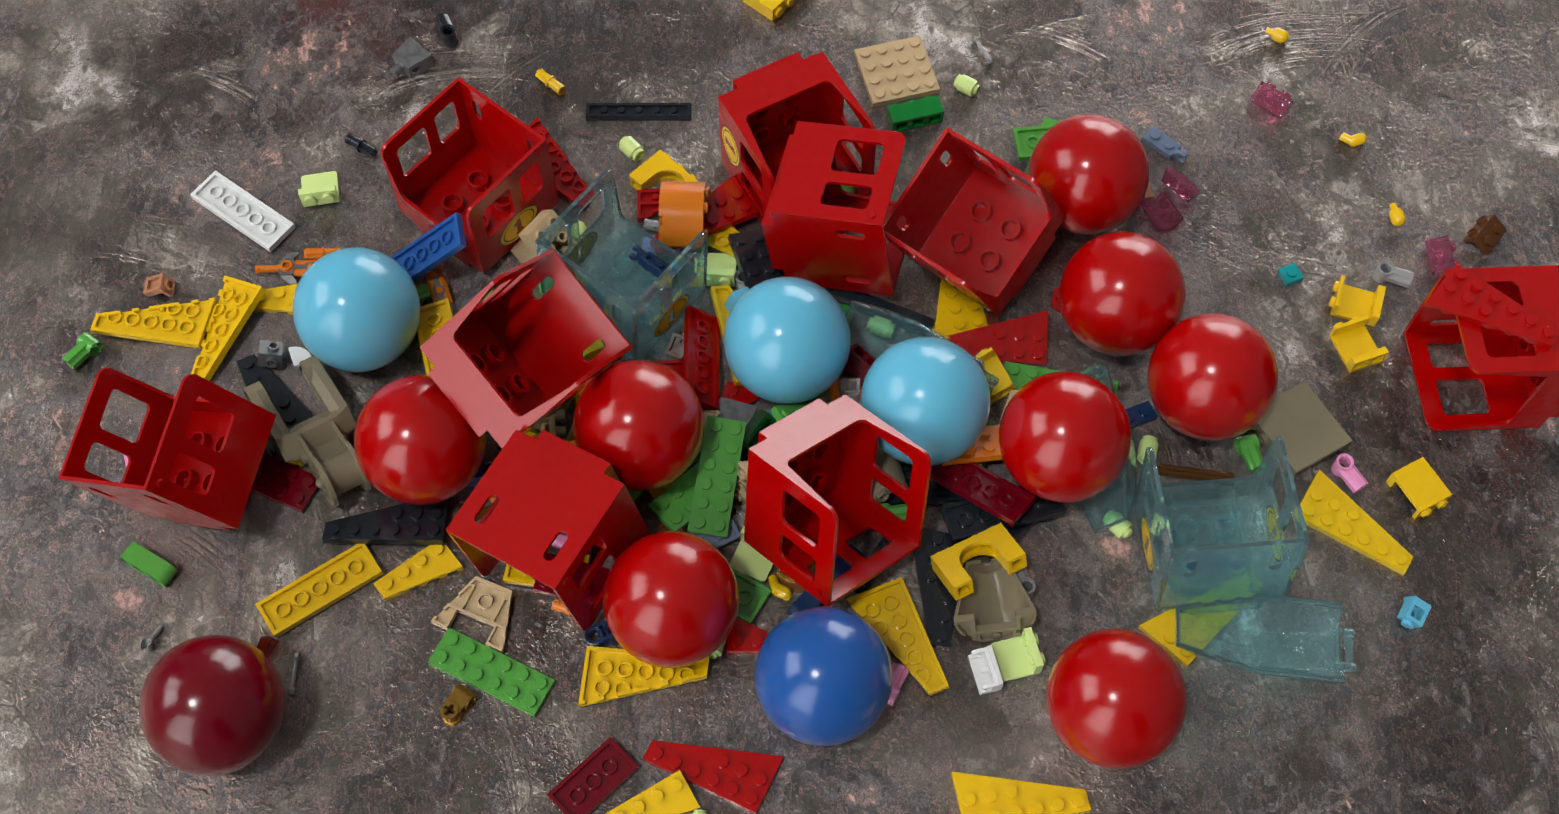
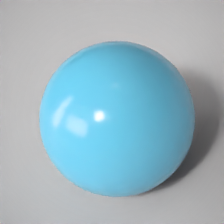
(356, 309)
(787, 340)
(930, 396)

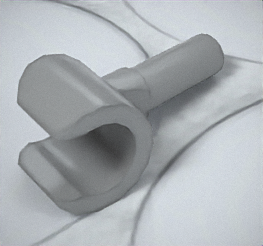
(148, 641)

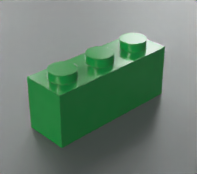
(915, 113)

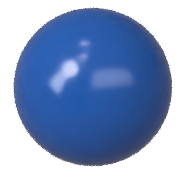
(823, 676)

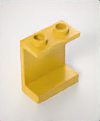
(1354, 302)
(1356, 344)
(995, 367)
(1421, 487)

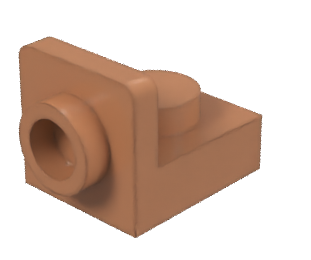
(159, 284)

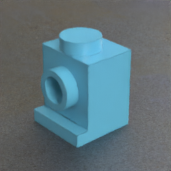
(1413, 612)

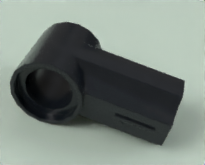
(446, 30)

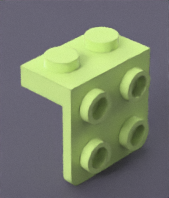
(319, 189)
(720, 269)
(750, 561)
(1019, 656)

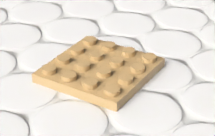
(896, 71)

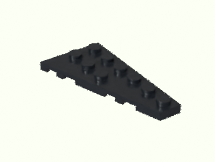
(285, 403)
(392, 525)
(936, 599)

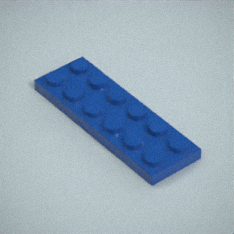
(433, 247)

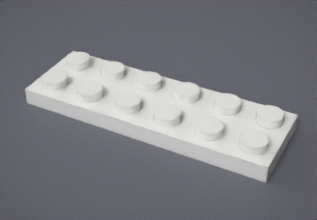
(243, 211)

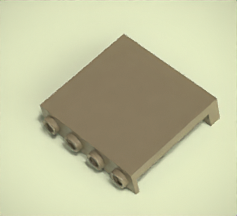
(1305, 426)

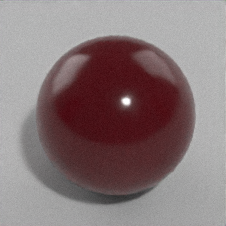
(211, 705)

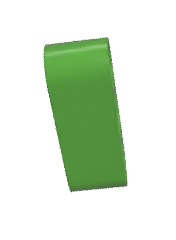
(148, 564)

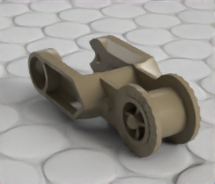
(320, 439)

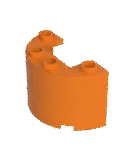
(682, 211)

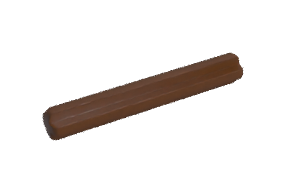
(1192, 473)

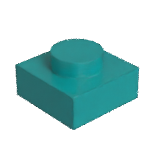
(1290, 274)

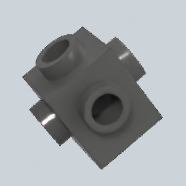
(271, 354)

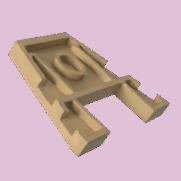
(482, 602)

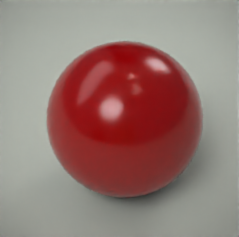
(1091, 171)
(1121, 293)
(1212, 376)
(640, 422)
(1065, 437)
(416, 443)
(671, 599)
(1116, 698)

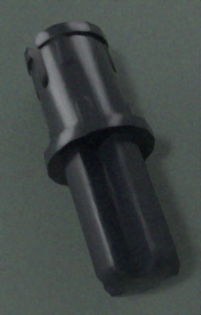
(361, 145)

